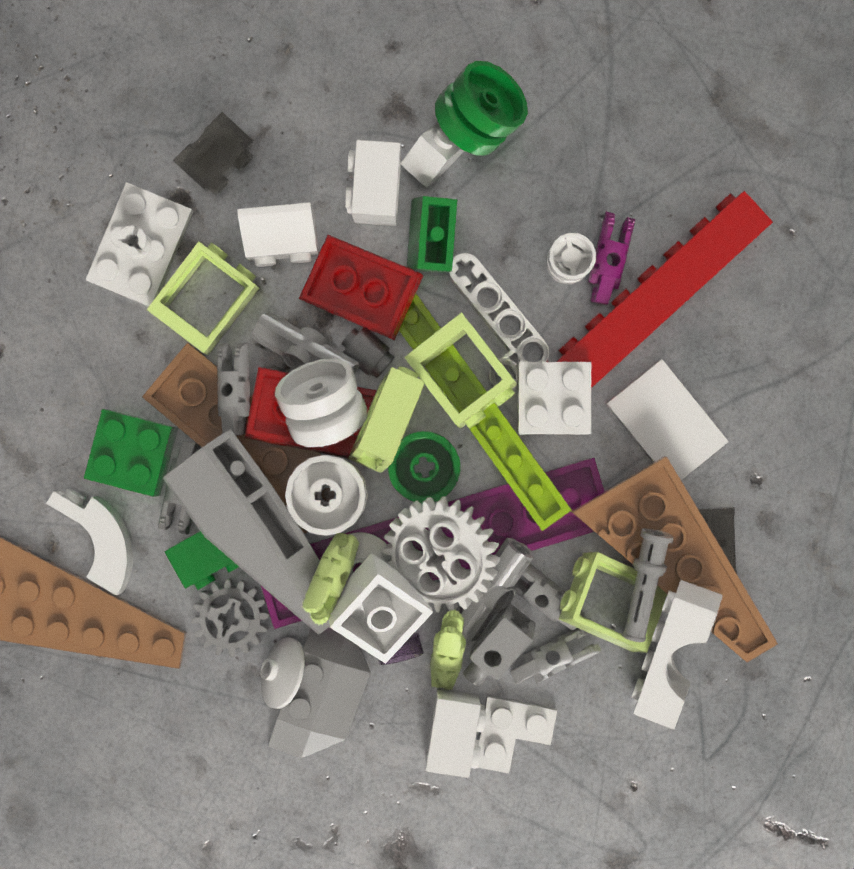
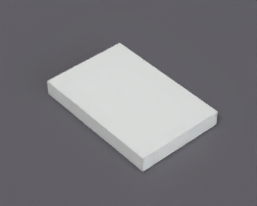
(667, 420)

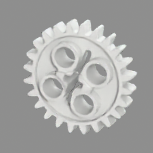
(468, 544)

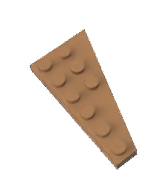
(660, 502)
(67, 613)

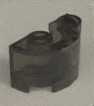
(216, 154)

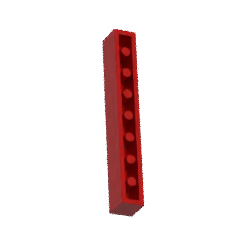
(668, 287)

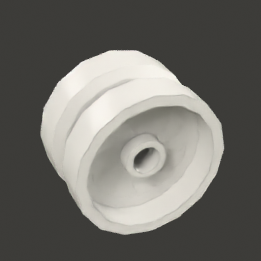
(321, 402)
(305, 497)

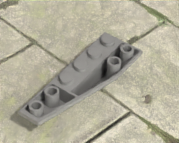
(247, 520)

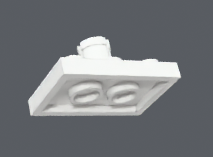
(139, 244)

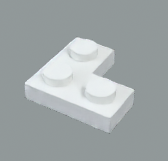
(511, 721)

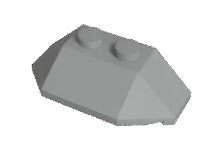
(326, 697)

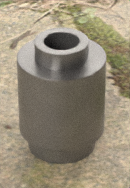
(368, 351)

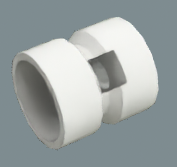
(570, 258)

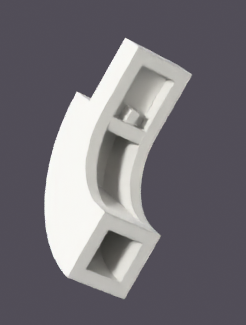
(109, 535)

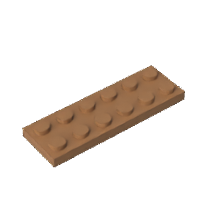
(190, 401)

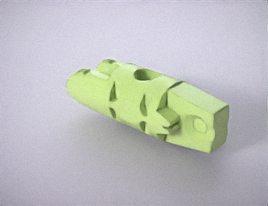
(330, 577)
(448, 651)

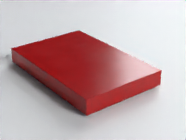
(361, 287)

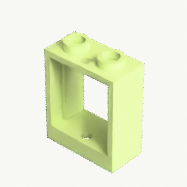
(161, 303)
(439, 343)
(387, 419)
(574, 599)

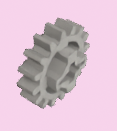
(215, 611)

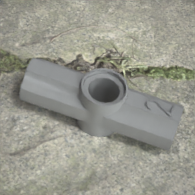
(295, 344)
(512, 564)

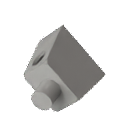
(509, 636)

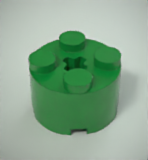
(440, 480)

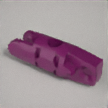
(606, 276)

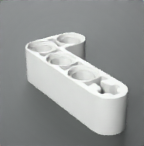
(492, 316)

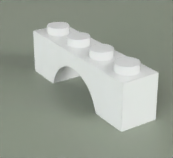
(688, 621)

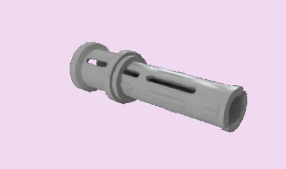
(649, 567)

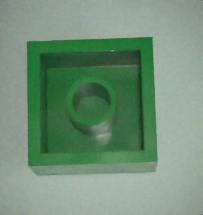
(130, 453)

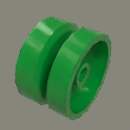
(481, 108)

